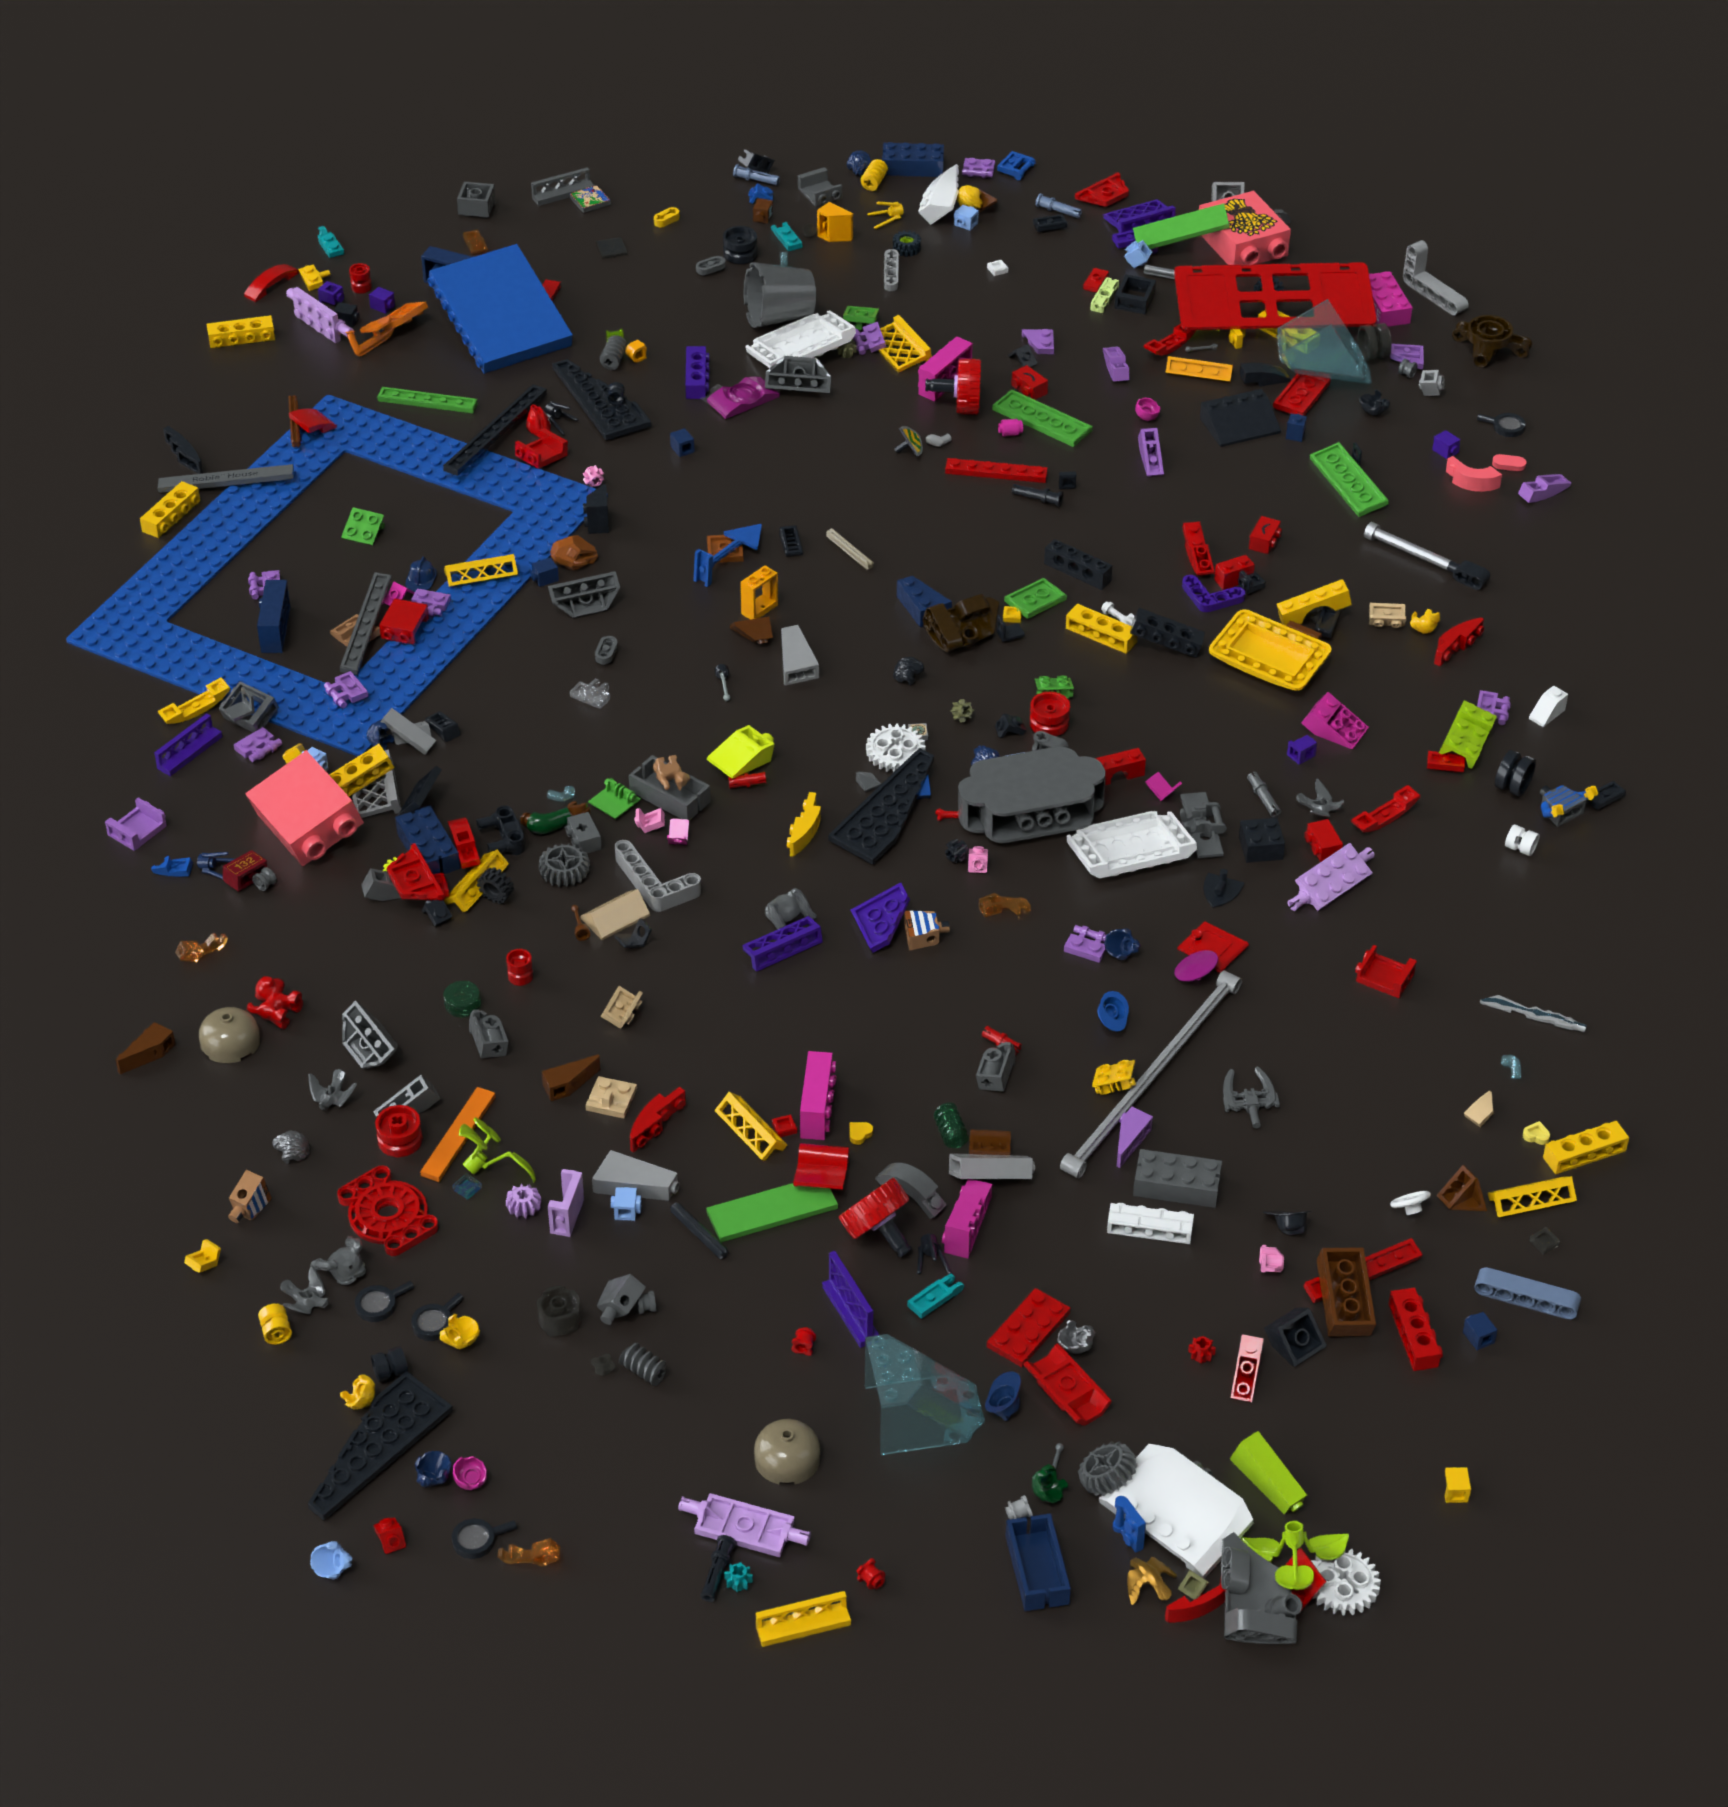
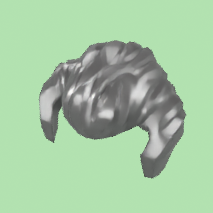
(292, 1145)
(1076, 1339)

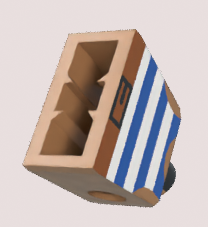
(923, 928)
(249, 1197)

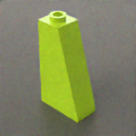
(1268, 1473)

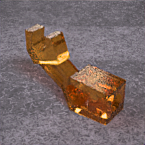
(994, 904)
(192, 951)
(541, 1553)

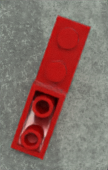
(1197, 549)
(1458, 638)
(464, 842)
(651, 1117)

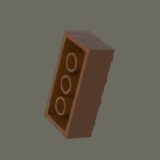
(1346, 1292)

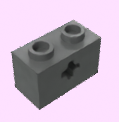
(583, 832)

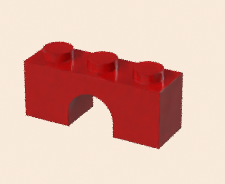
(1129, 762)

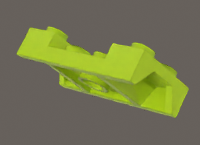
(1468, 732)

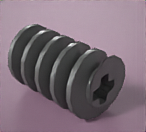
(613, 352)
(643, 1364)

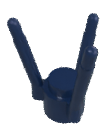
(207, 861)

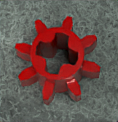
(1201, 1349)

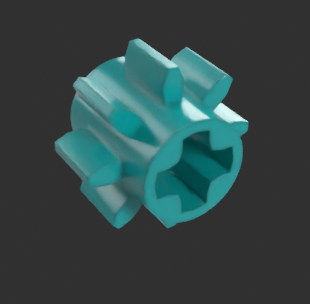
(738, 1577)

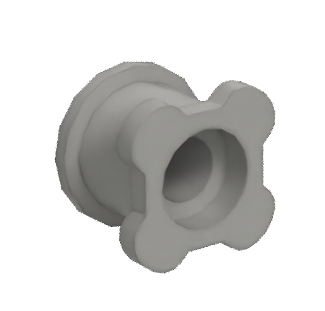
(1018, 1509)

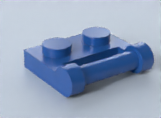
(1013, 161)
(1132, 1527)

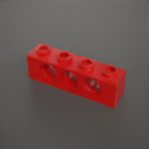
(1415, 1329)

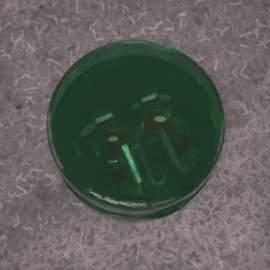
(461, 998)

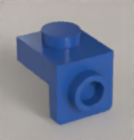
(760, 192)

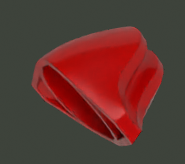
(537, 420)

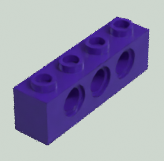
(697, 372)

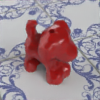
(276, 1003)

